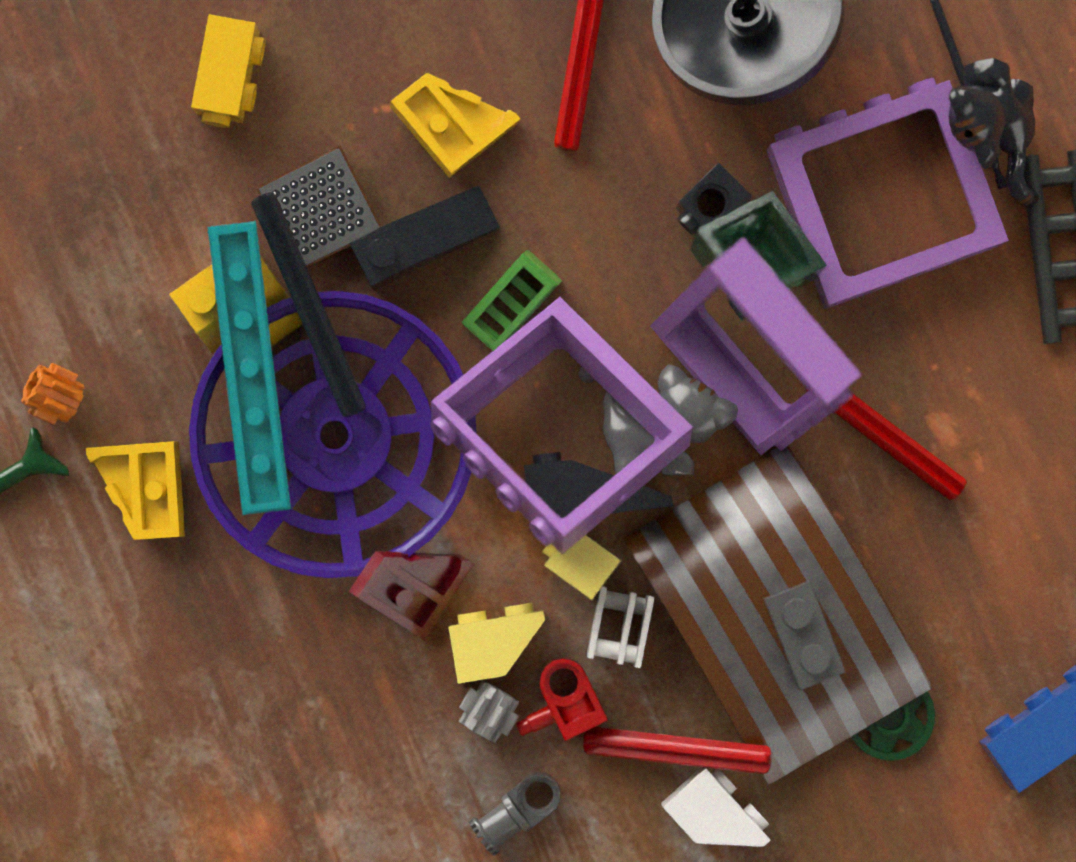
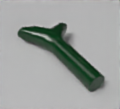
(33, 462)

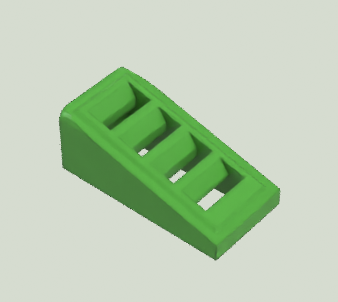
(536, 269)

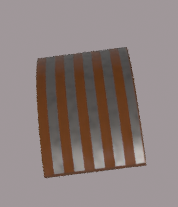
(749, 541)

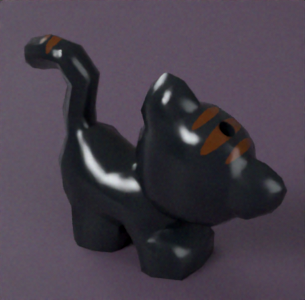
(995, 116)

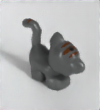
(688, 396)

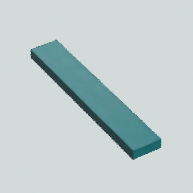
(249, 367)

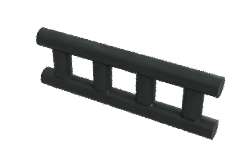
(1039, 228)

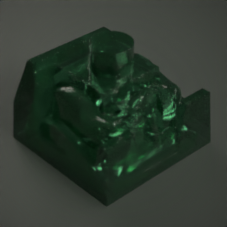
(772, 236)

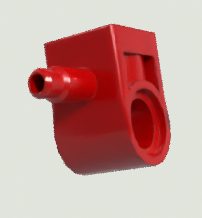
(571, 712)

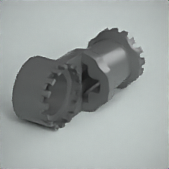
(514, 813)

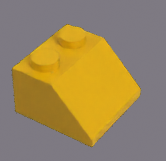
(199, 306)

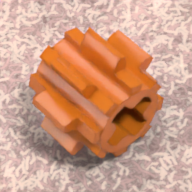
(52, 393)

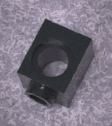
(716, 182)

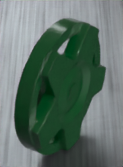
(899, 725)

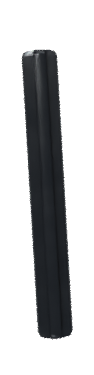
(308, 304)

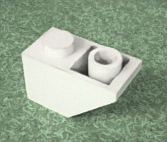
(711, 814)

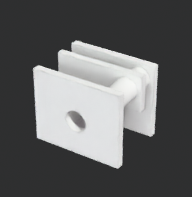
(621, 650)

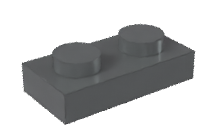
(804, 635)

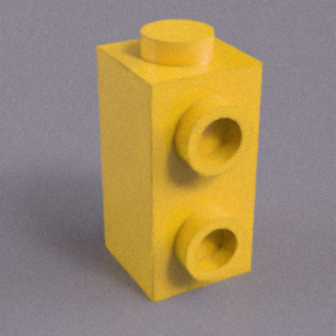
(226, 71)

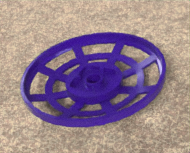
(340, 468)

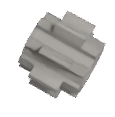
(489, 711)

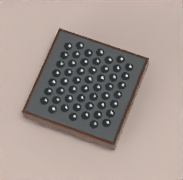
(323, 206)

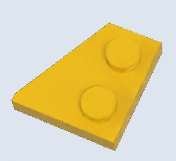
(450, 121)
(145, 486)

